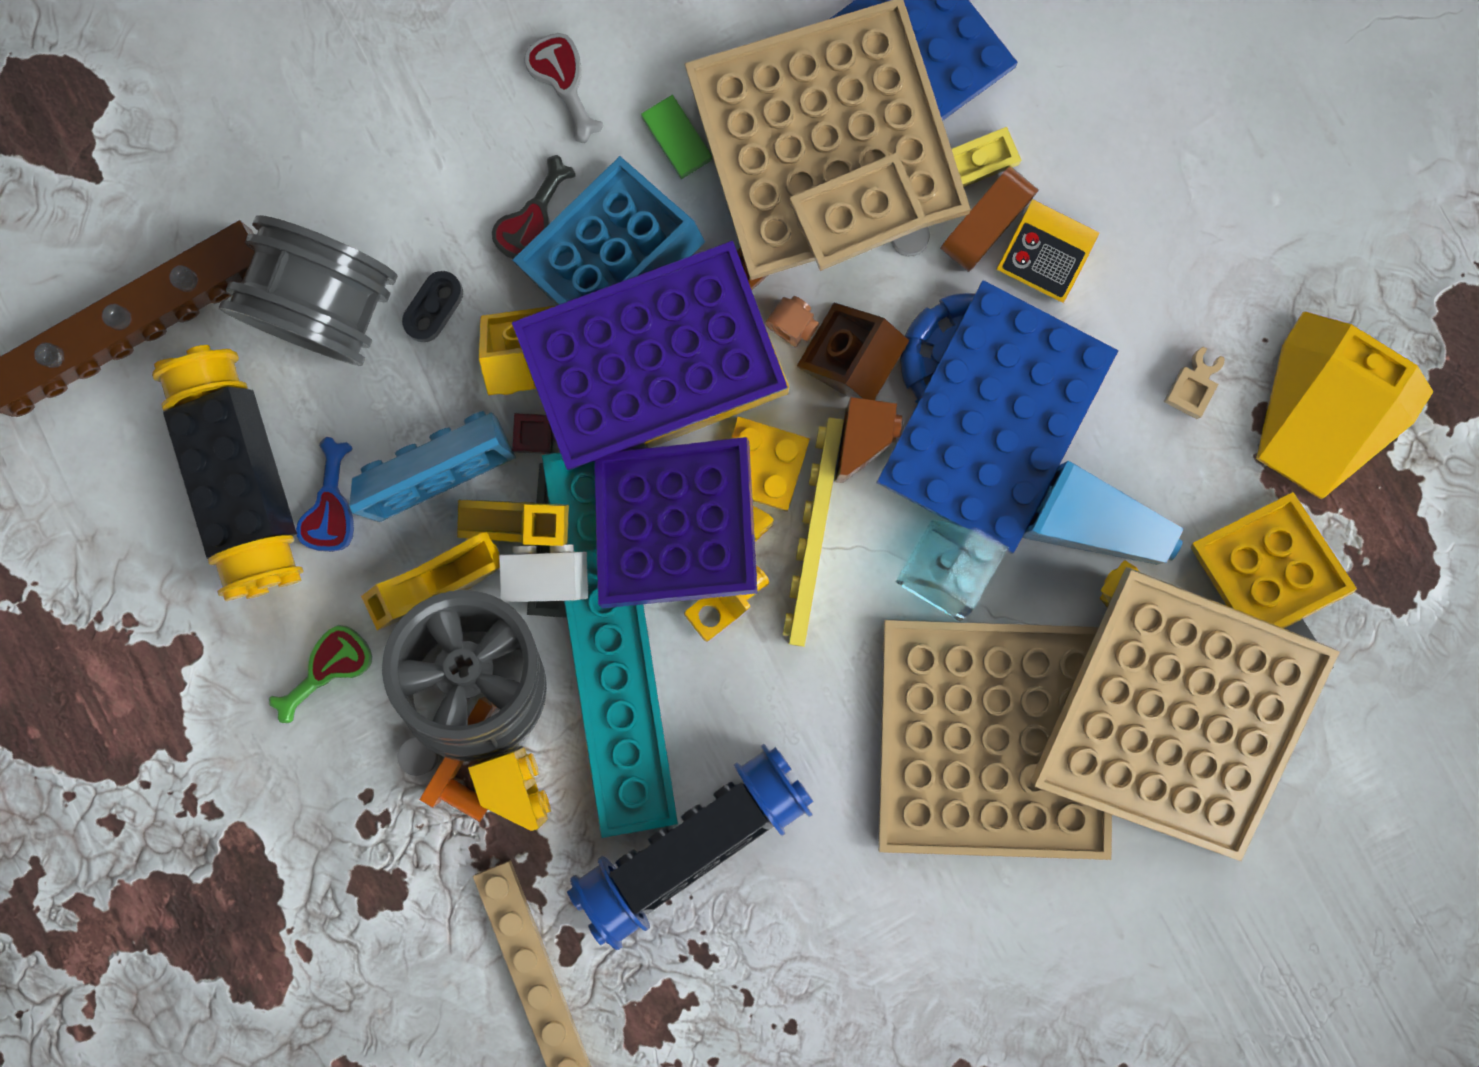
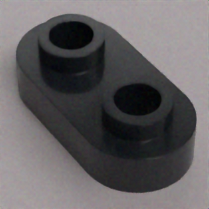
(429, 305)

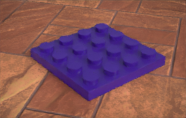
(675, 523)

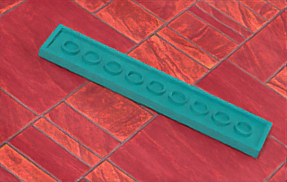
(613, 680)

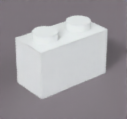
(543, 576)

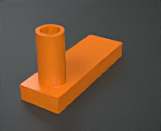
(443, 784)

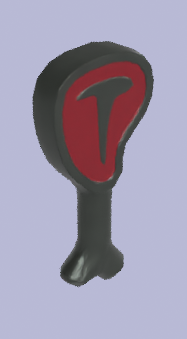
(518, 229)

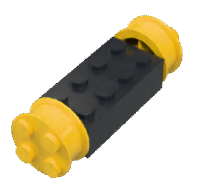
(228, 472)

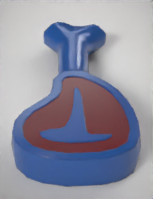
(330, 522)

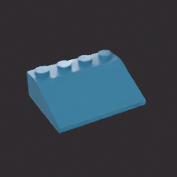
(608, 236)
(430, 468)

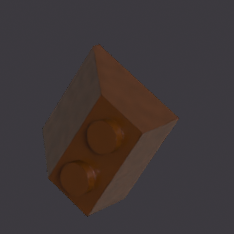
(853, 352)

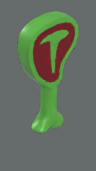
(336, 655)

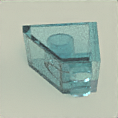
(952, 567)

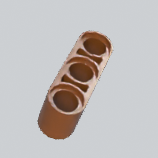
(989, 219)

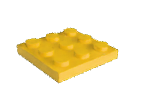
(1274, 564)

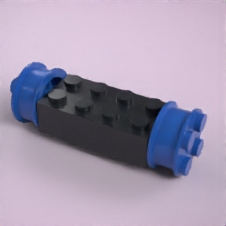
(680, 856)

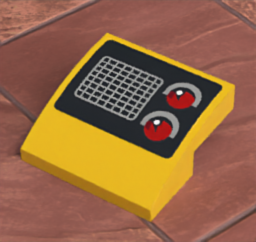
(1048, 251)

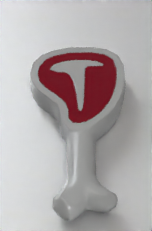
(558, 64)

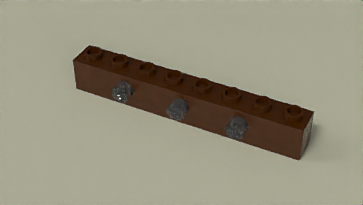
(123, 320)

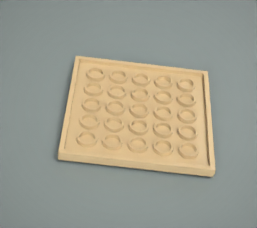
(813, 110)
(1183, 715)
(965, 733)

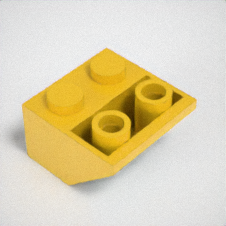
(510, 790)

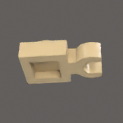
(1193, 388)

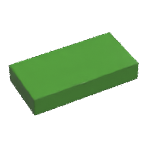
(676, 136)

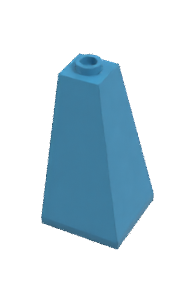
(1100, 519)

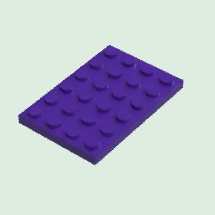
(650, 355)

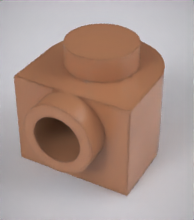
(792, 321)

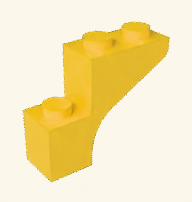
(514, 521)
(450, 571)

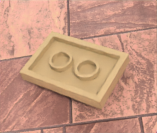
(858, 211)

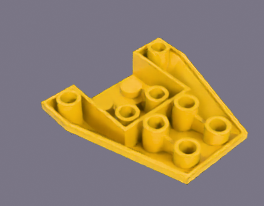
(1336, 403)

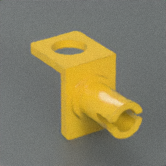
(728, 608)

